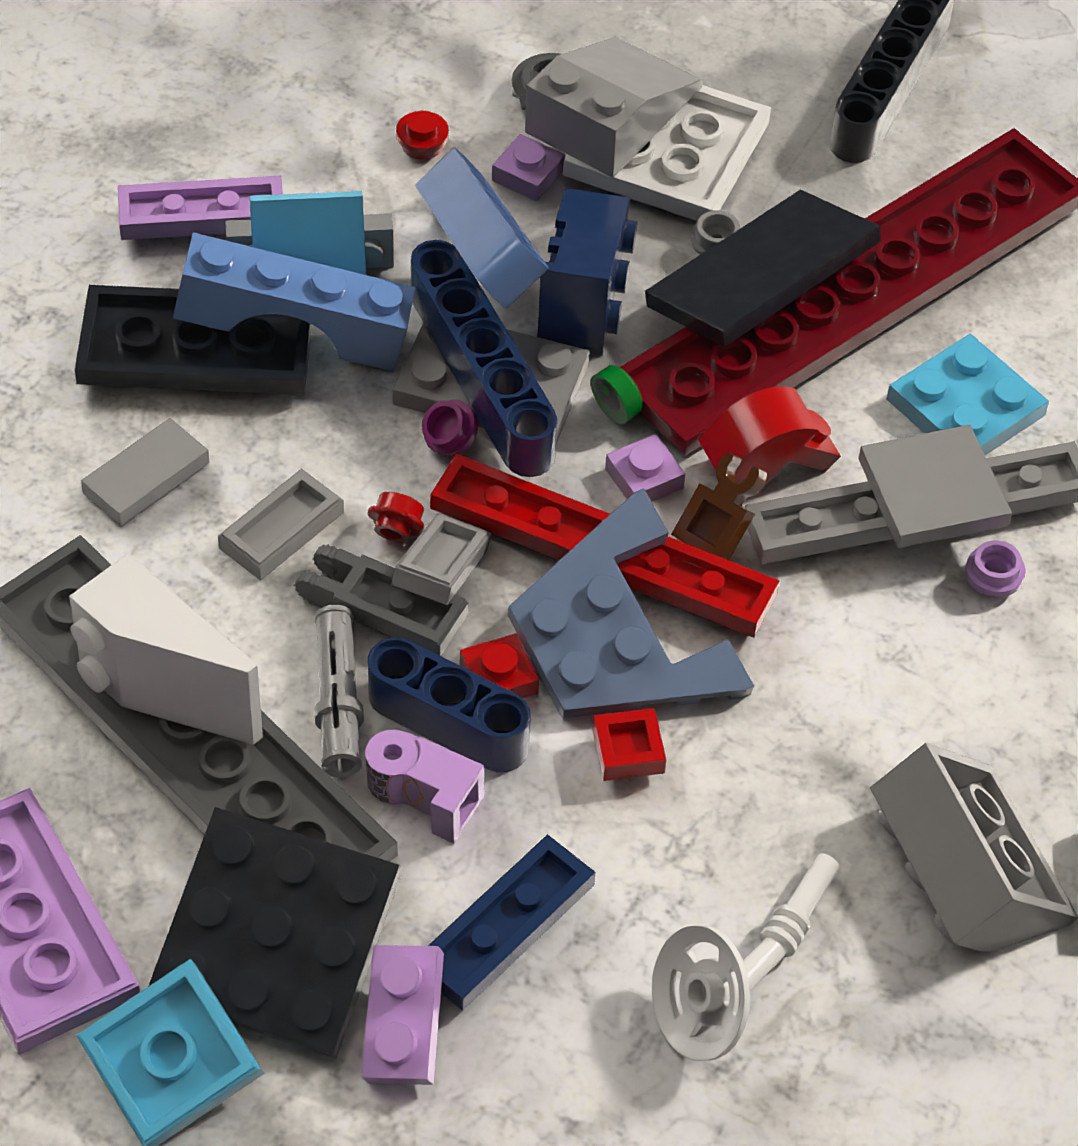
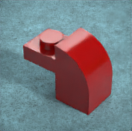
(769, 432)

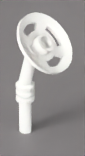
(719, 989)

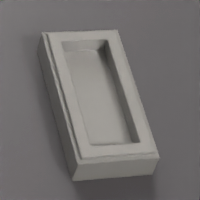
(145, 471)
(280, 524)
(441, 558)

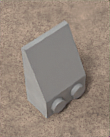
(605, 102)

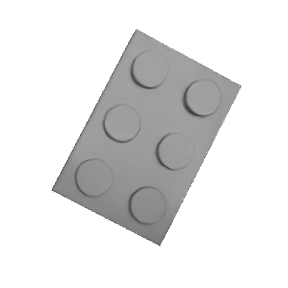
(428, 378)

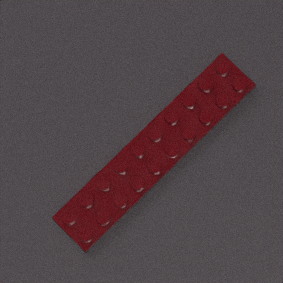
(926, 247)

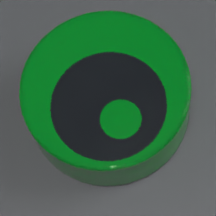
(616, 394)

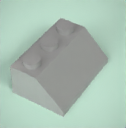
(970, 851)

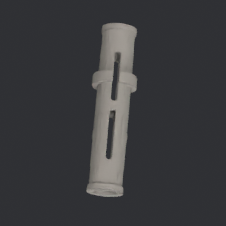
(339, 710)

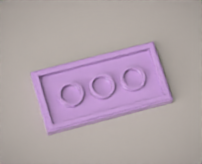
(53, 943)

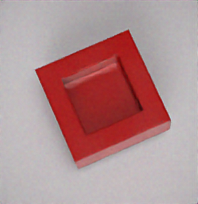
(503, 663)
(629, 744)

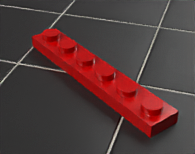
(557, 523)

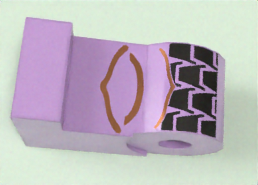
(426, 778)

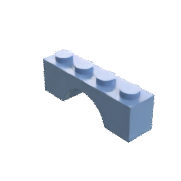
(236, 281)

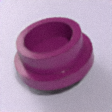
(449, 427)

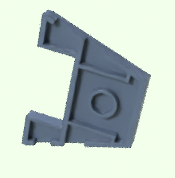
(596, 640)

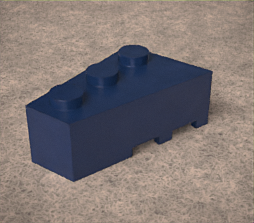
(586, 270)

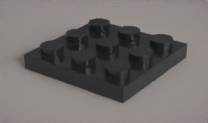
(280, 928)

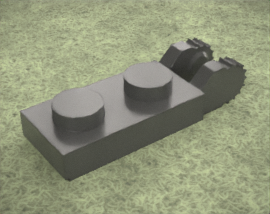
(377, 603)

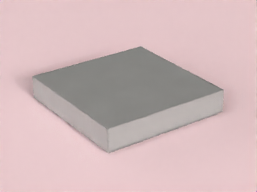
(934, 486)

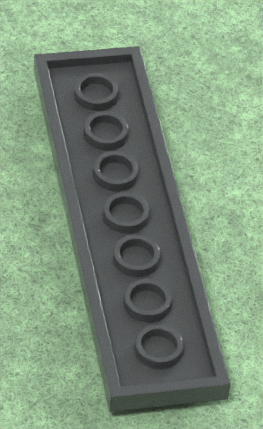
(191, 766)

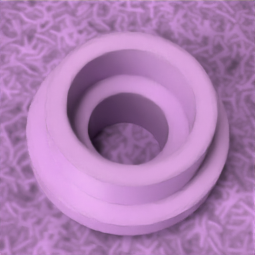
(995, 557)

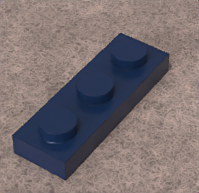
(510, 919)

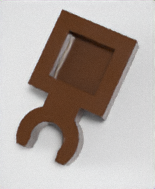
(716, 517)

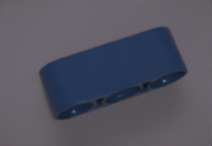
(463, 728)

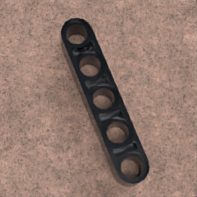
(887, 76)

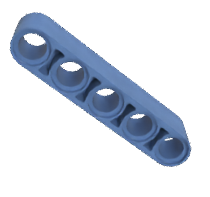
(481, 228)

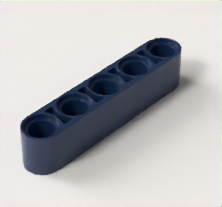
(484, 359)

